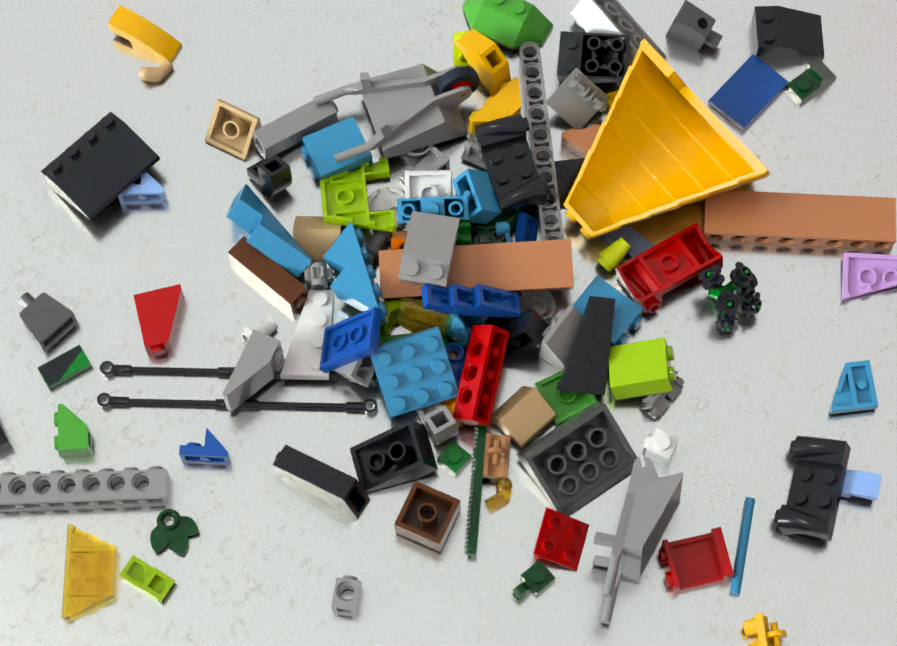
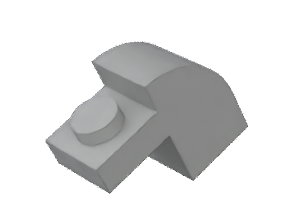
(438, 422)

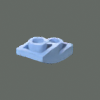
(861, 484)

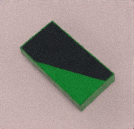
(64, 367)

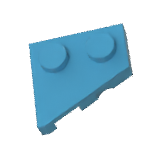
(855, 389)

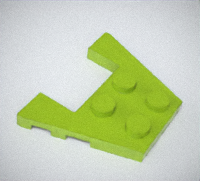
(346, 198)

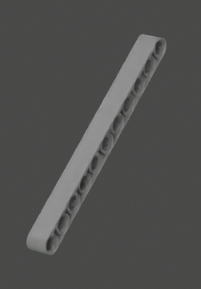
(540, 128)

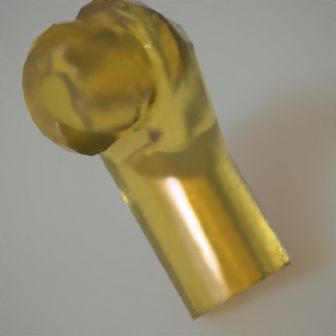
(502, 495)

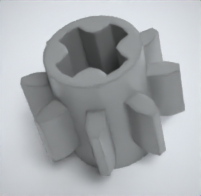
(318, 276)

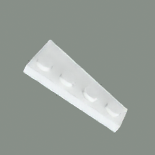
(307, 343)

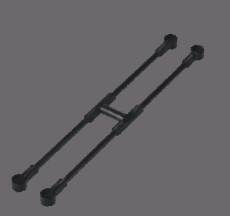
(218, 403)

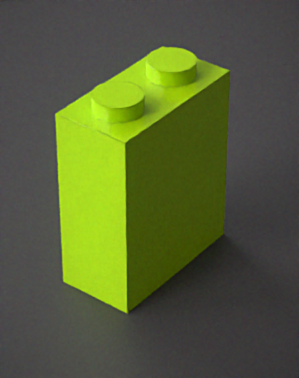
(641, 368)

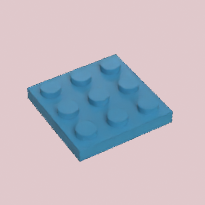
(414, 372)

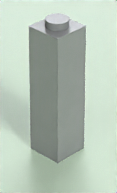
(293, 126)

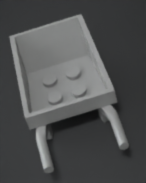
(643, 521)

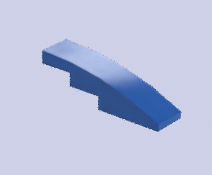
(467, 301)

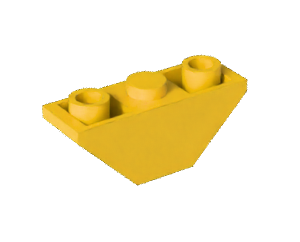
(485, 59)
(503, 104)

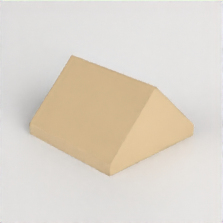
(232, 129)
(315, 235)
(523, 415)

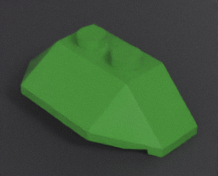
(508, 21)

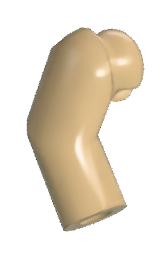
(155, 74)

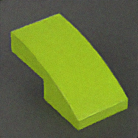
(146, 578)

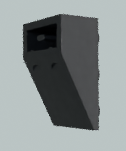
(596, 55)

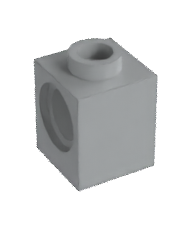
(342, 605)

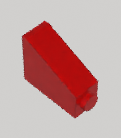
(159, 317)

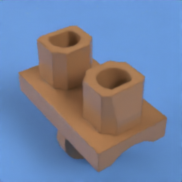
(496, 456)

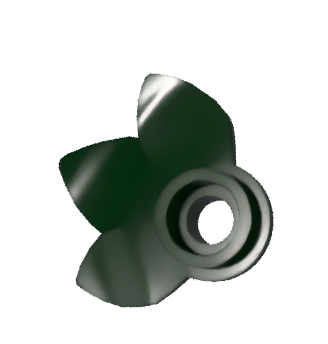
(174, 535)

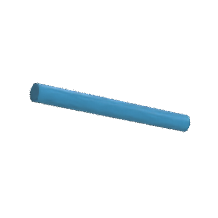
(742, 546)

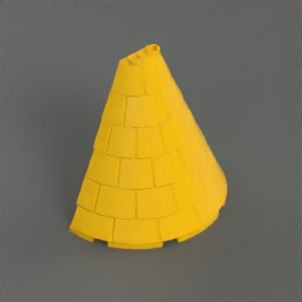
(655, 152)

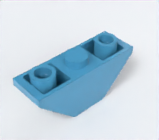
(444, 205)

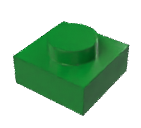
(454, 458)

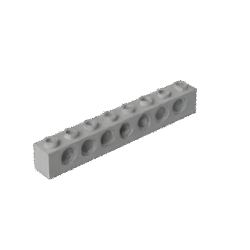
(31, 499)

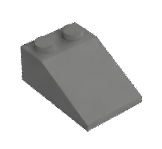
(429, 249)
(254, 369)

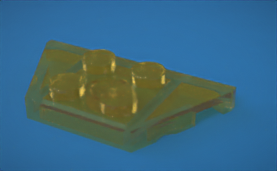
(88, 572)

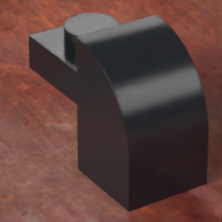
(271, 175)

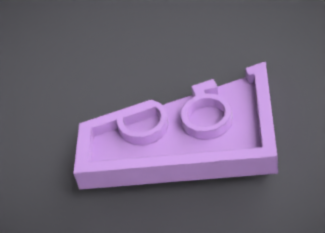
(867, 273)

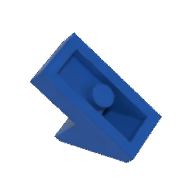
(209, 453)

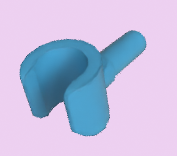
(503, 228)

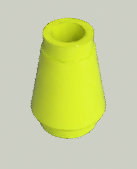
(613, 254)

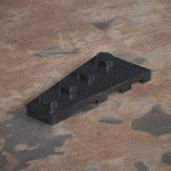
(590, 351)

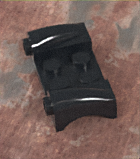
(511, 163)
(814, 487)

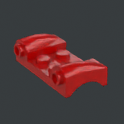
(667, 266)

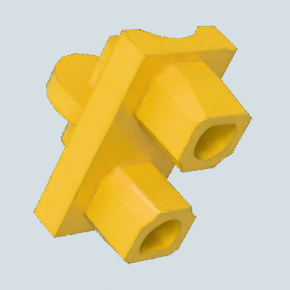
(760, 627)

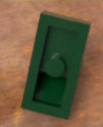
(811, 81)

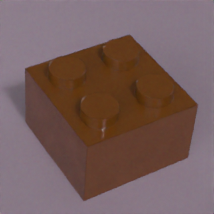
(427, 516)

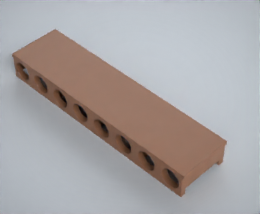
(801, 218)
(505, 266)

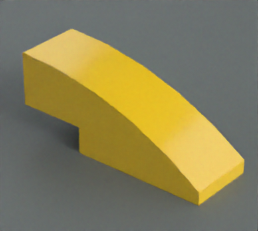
(144, 34)

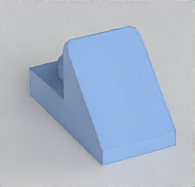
(147, 192)

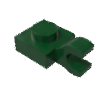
(534, 579)

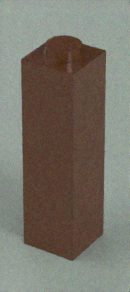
(268, 275)

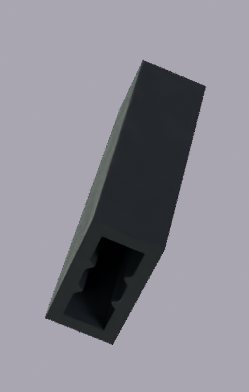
(322, 480)

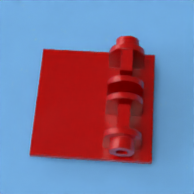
(560, 539)

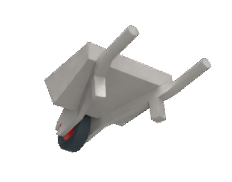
(410, 107)

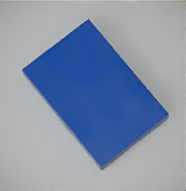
(748, 92)
(350, 339)

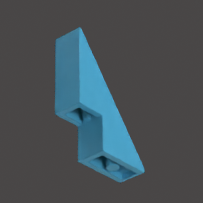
(267, 232)
(356, 277)

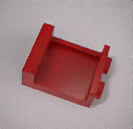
(696, 561)

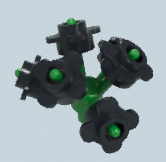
(726, 300)

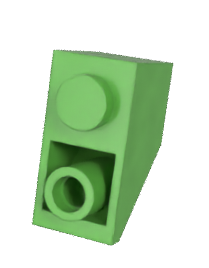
(73, 434)

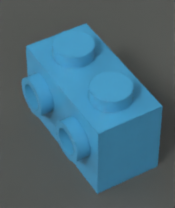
(481, 196)

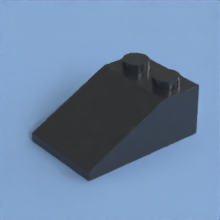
(786, 34)
(394, 457)

